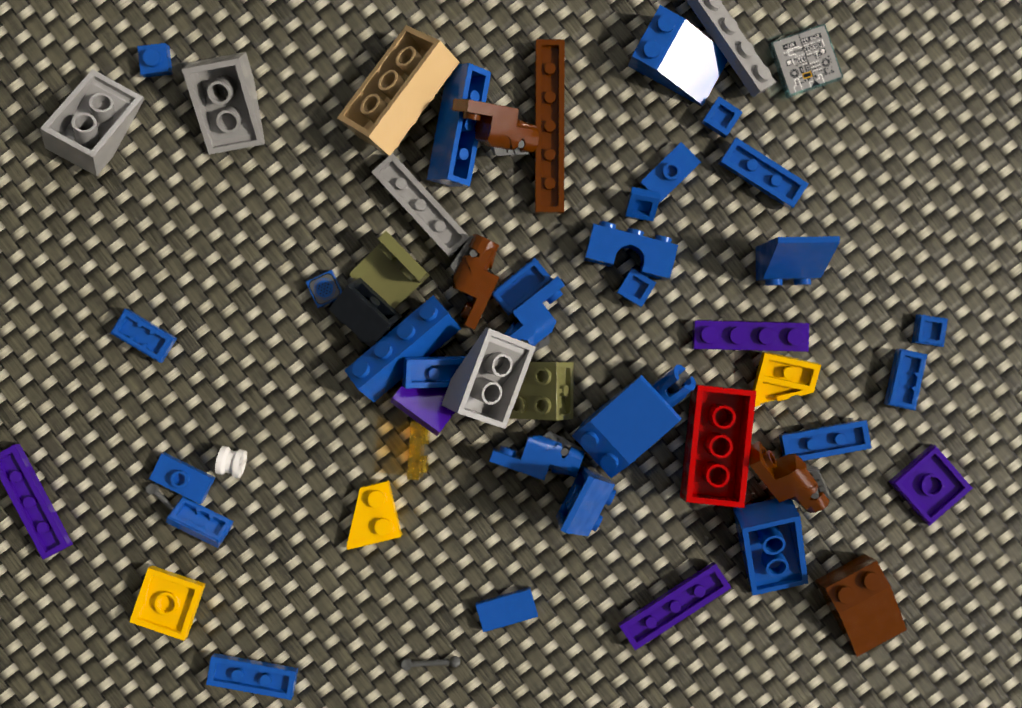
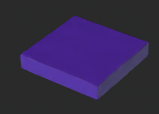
(424, 406)
(930, 484)

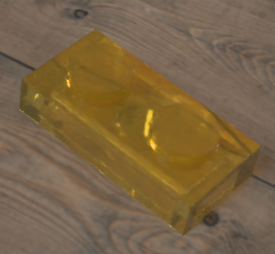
(417, 461)

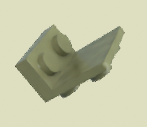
(390, 271)
(546, 392)

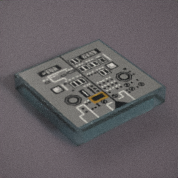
(805, 61)

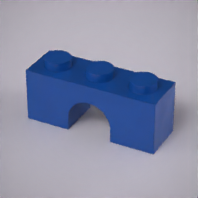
(655, 254)

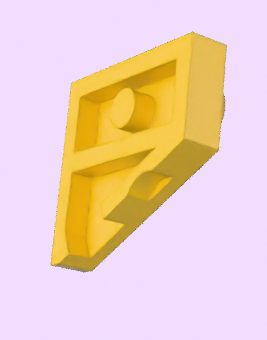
(784, 377)
(374, 516)

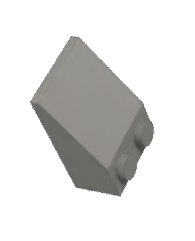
(225, 102)
(91, 122)
(489, 378)

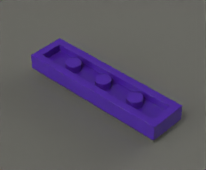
(750, 336)
(32, 502)
(674, 605)

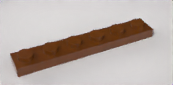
(550, 124)

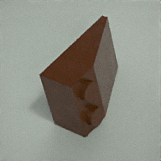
(862, 603)

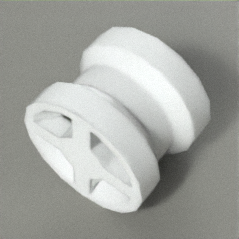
(230, 462)

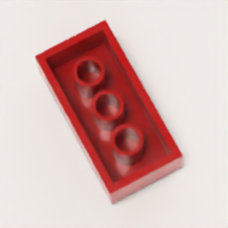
(718, 446)

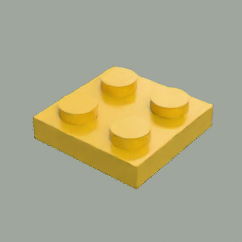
(167, 602)

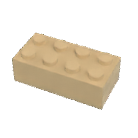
(398, 89)

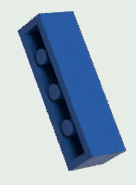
(454, 138)
(414, 337)

